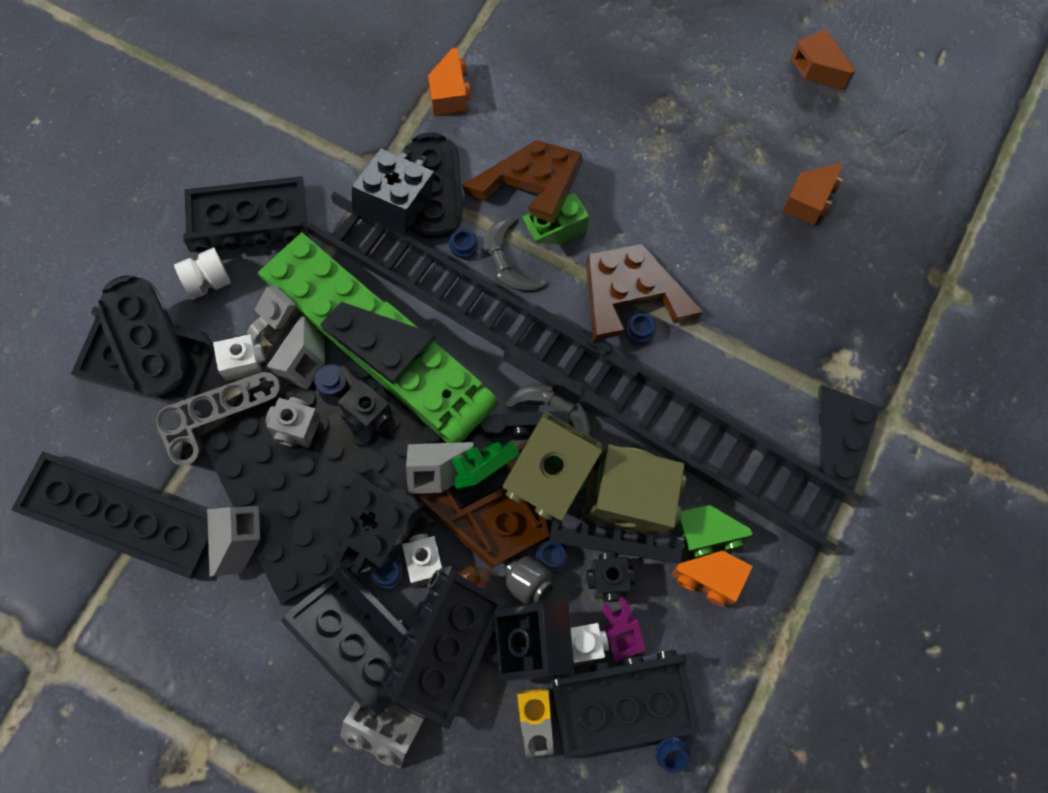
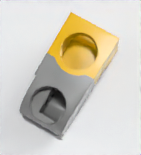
(535, 722)

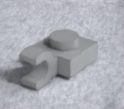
(274, 311)

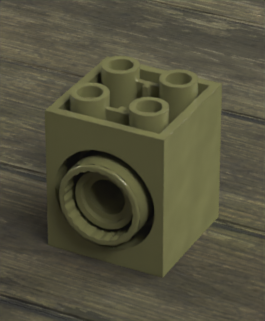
(547, 486)
(633, 491)

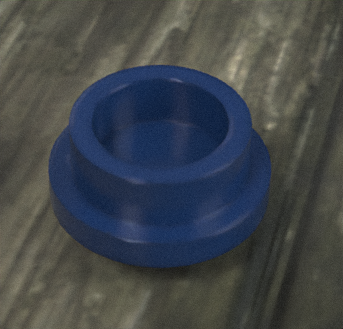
(463, 243)
(640, 328)
(330, 379)
(552, 555)
(387, 576)
(672, 754)

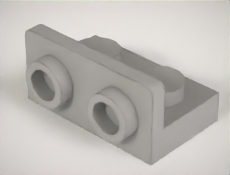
(386, 737)

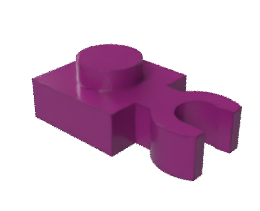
(624, 632)

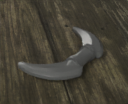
(507, 275)
(544, 393)

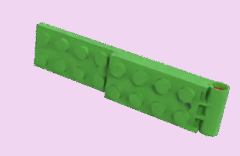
(319, 286)

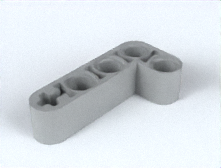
(219, 410)

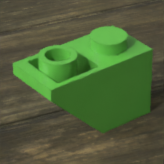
(569, 224)
(709, 529)

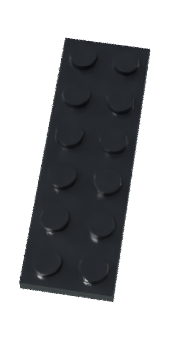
(115, 515)

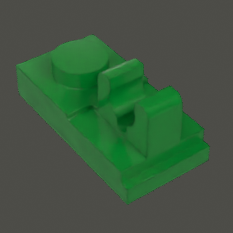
(482, 466)

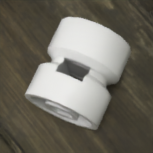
(202, 274)

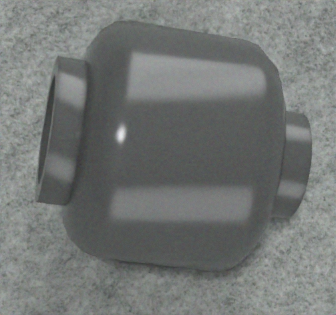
(529, 580)

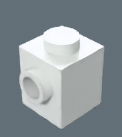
(238, 357)
(421, 558)
(588, 644)

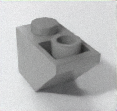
(300, 355)
(431, 466)
(232, 538)

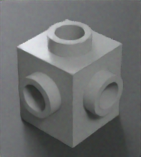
(292, 422)

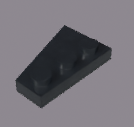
(377, 340)
(845, 434)

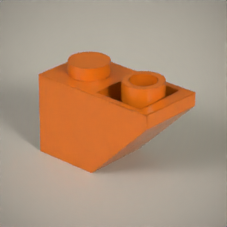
(447, 85)
(716, 575)

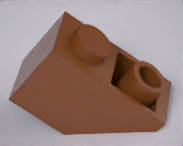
(822, 61)
(811, 193)

